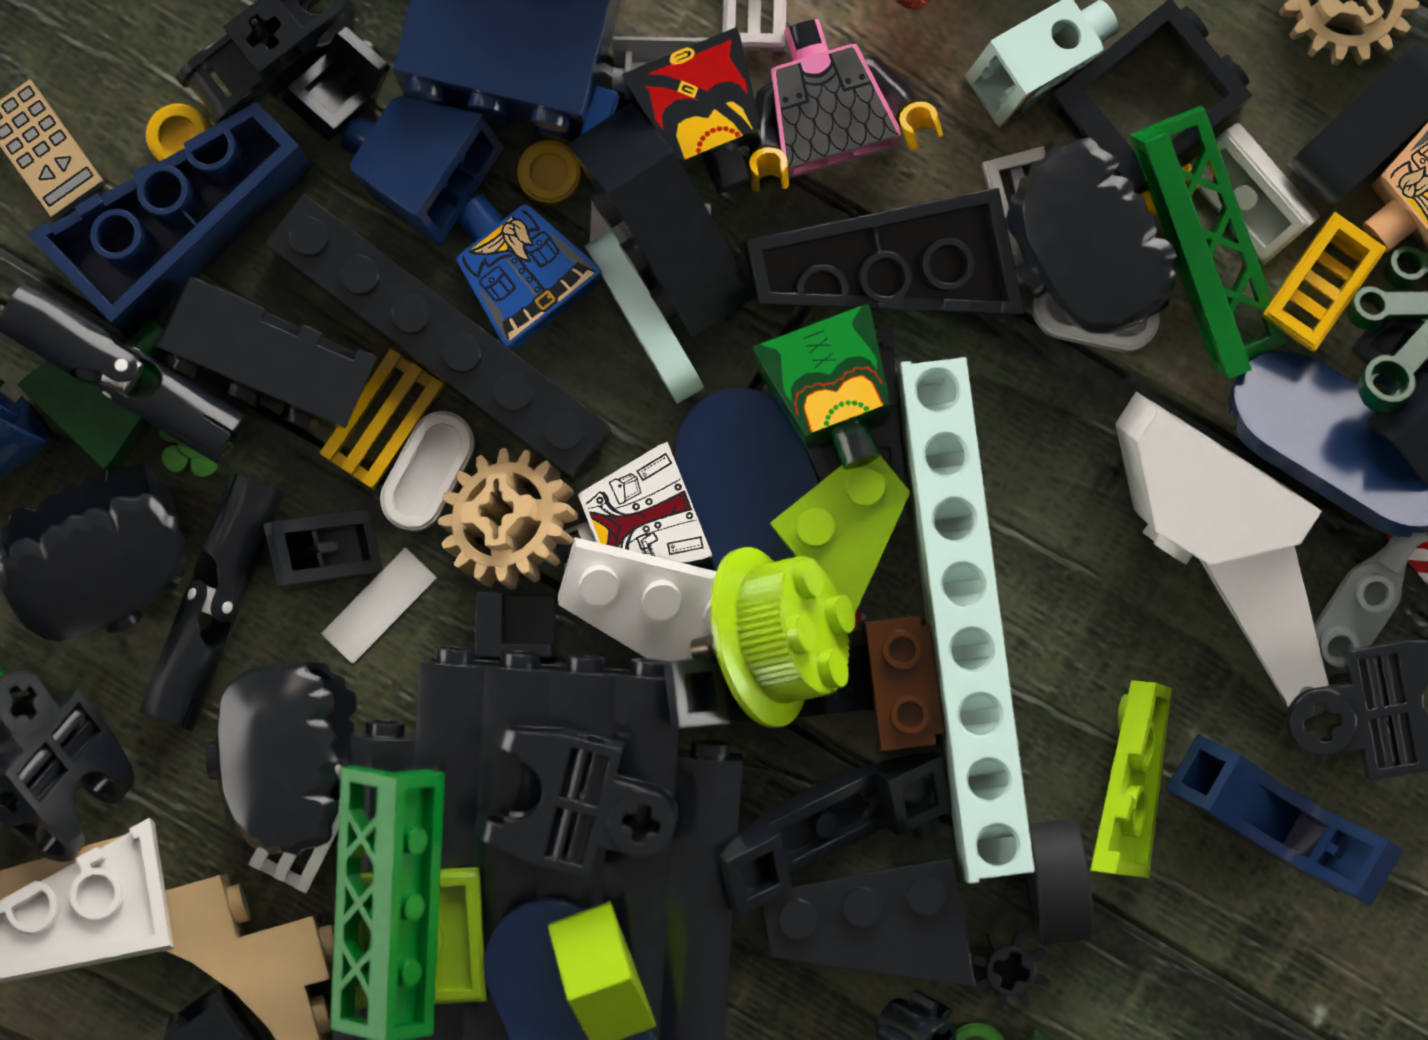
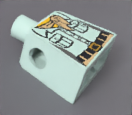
(1039, 57)

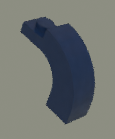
(1283, 821)

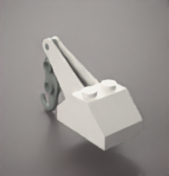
(1245, 536)

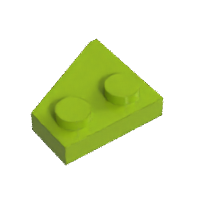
(846, 524)

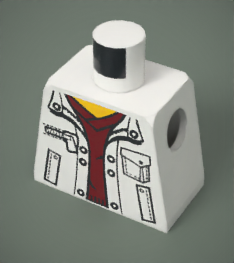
(643, 511)

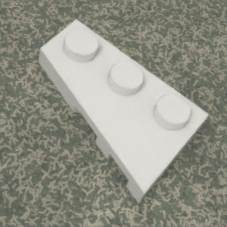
(638, 598)
(89, 912)

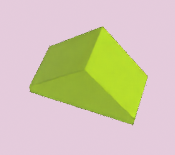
(600, 975)

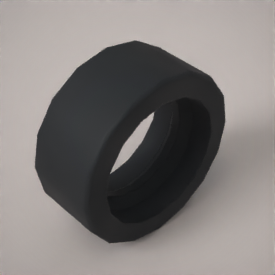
(1060, 883)

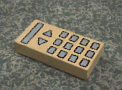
(45, 151)

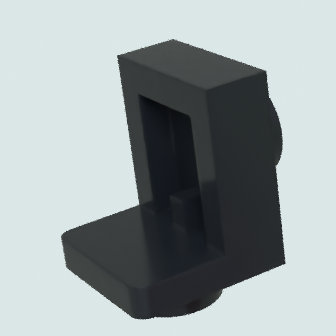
(338, 84)

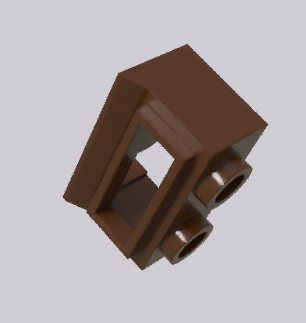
(904, 683)

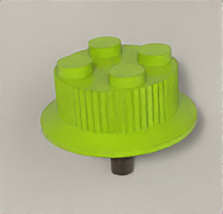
(777, 633)

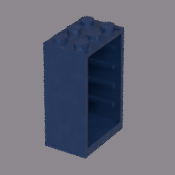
(508, 59)

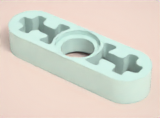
(644, 318)

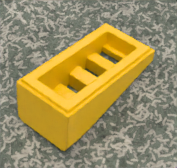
(1350, 241)

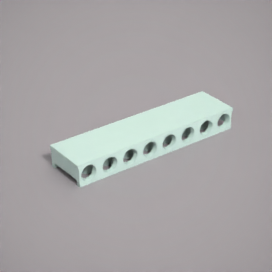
(963, 619)

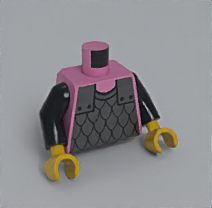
(831, 108)

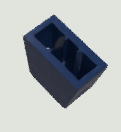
(422, 161)

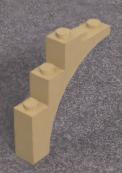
(265, 969)

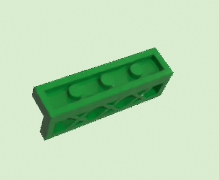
(1194, 253)
(397, 906)

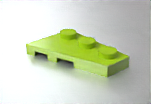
(1133, 791)

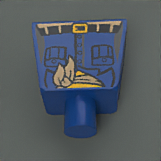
(521, 269)

